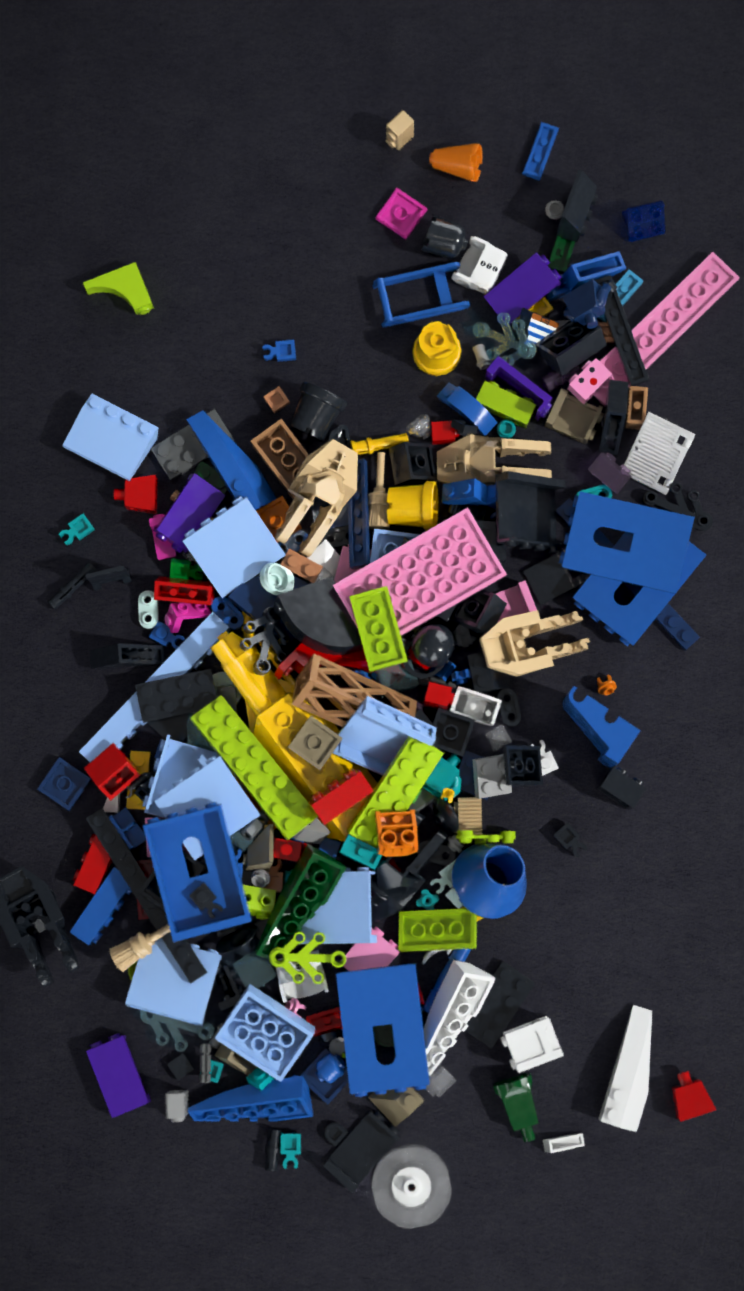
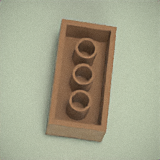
(280, 452)

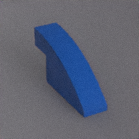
(584, 271)

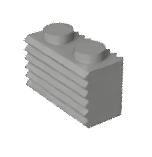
(176, 1105)

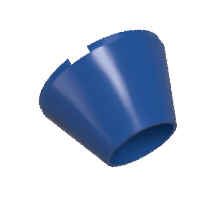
(476, 887)

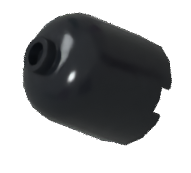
(444, 238)

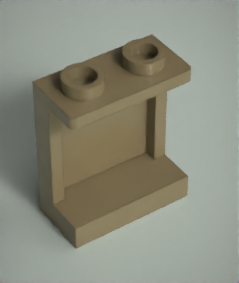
(574, 418)

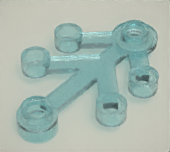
(508, 339)
(172, 1025)

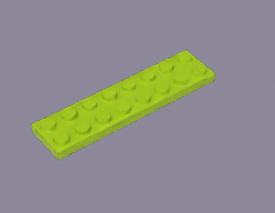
(254, 767)

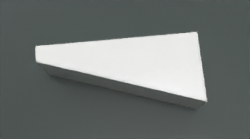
(112, 806)
(563, 1143)

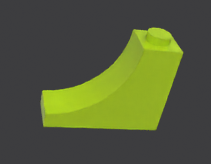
(125, 283)

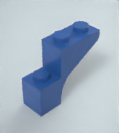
(469, 493)

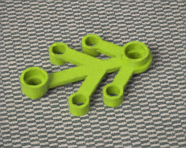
(466, 837)
(303, 957)

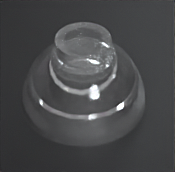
(420, 427)

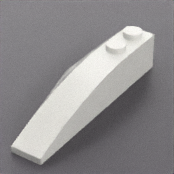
(454, 1005)
(630, 1075)

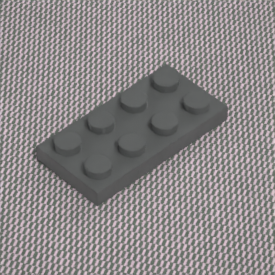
(183, 450)

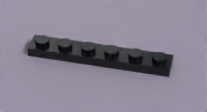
(623, 338)

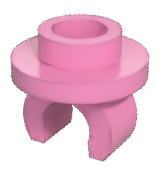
(293, 1005)

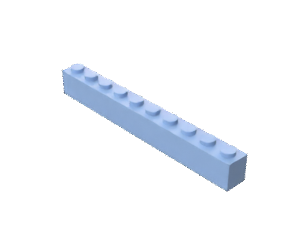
(181, 662)

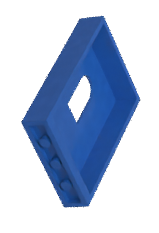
(655, 550)
(635, 618)
(175, 885)
(375, 999)

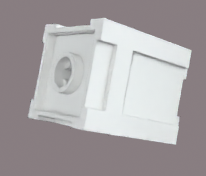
(532, 1044)

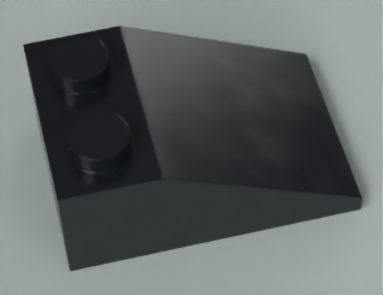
(522, 765)
(151, 888)

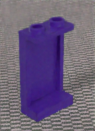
(523, 287)
(521, 384)
(192, 506)
(117, 1075)

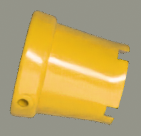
(437, 349)
(413, 505)

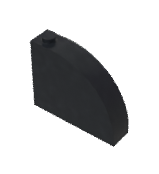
(319, 618)

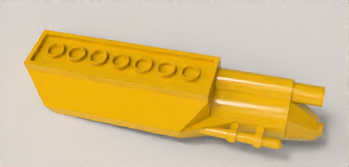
(277, 722)

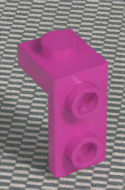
(163, 549)
(181, 611)

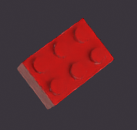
(340, 795)

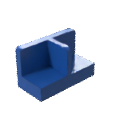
(128, 828)

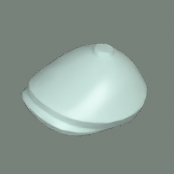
(276, 578)

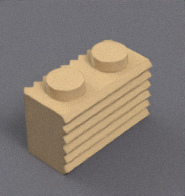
(400, 130)
(469, 814)

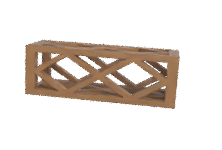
(314, 678)

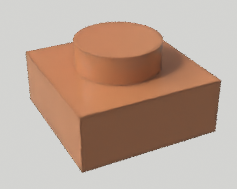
(276, 399)

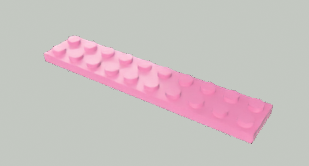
(673, 316)

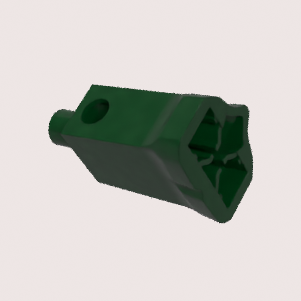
(518, 1103)

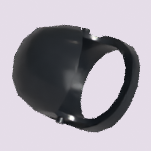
(431, 647)

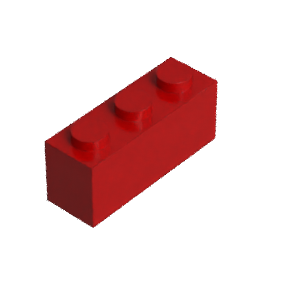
(184, 590)
(438, 696)
(94, 868)

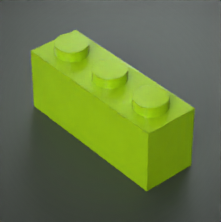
(506, 404)

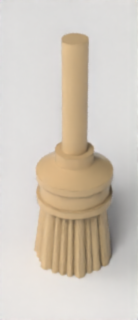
(378, 499)
(135, 948)

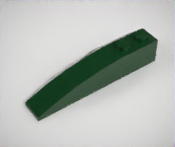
(303, 893)

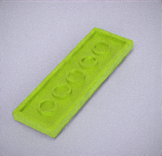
(396, 787)

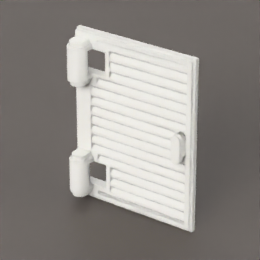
(657, 452)

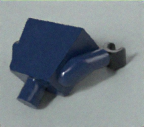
(587, 302)

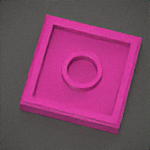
(401, 213)

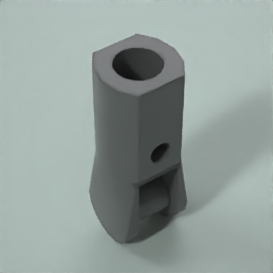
(255, 826)

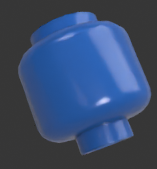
(330, 1068)

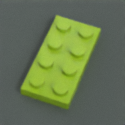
(378, 629)
(437, 930)

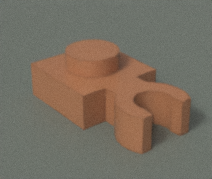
(277, 878)

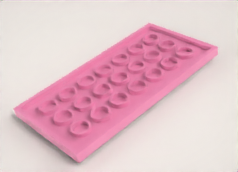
(429, 572)

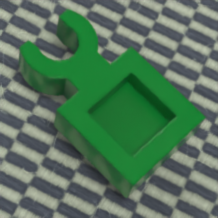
(183, 569)

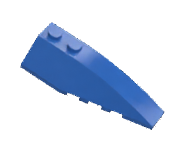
(233, 466)
(276, 1101)

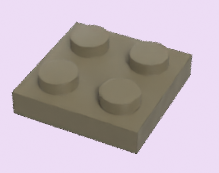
(315, 742)

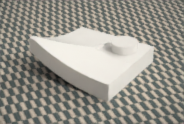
(326, 557)

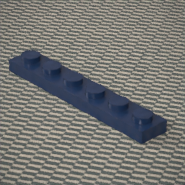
(359, 521)

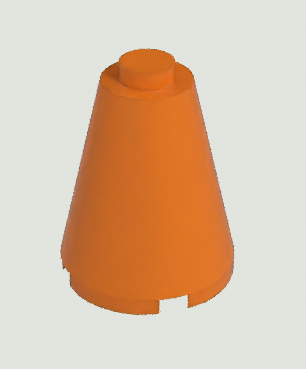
(458, 160)

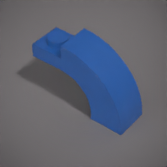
(467, 407)

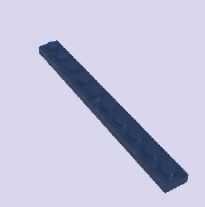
(668, 617)

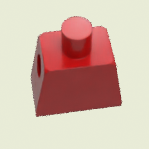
(139, 494)
(288, 849)
(691, 1098)

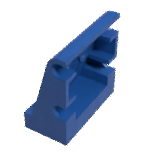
(610, 739)

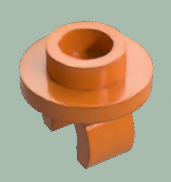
(606, 687)

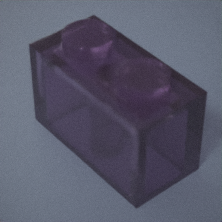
(609, 472)

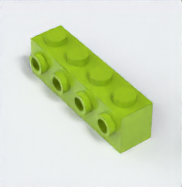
(260, 901)

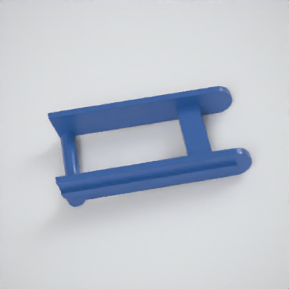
(442, 288)

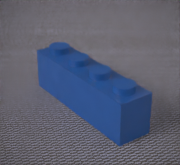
(101, 908)

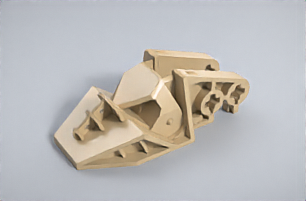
(475, 458)
(330, 476)
(506, 649)

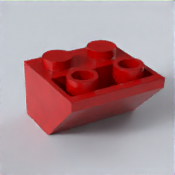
(112, 771)

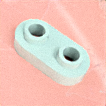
(148, 609)

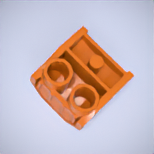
(396, 833)

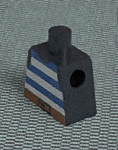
(536, 326)

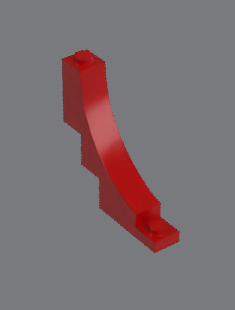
(302, 654)

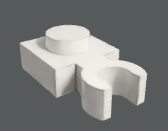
(547, 760)

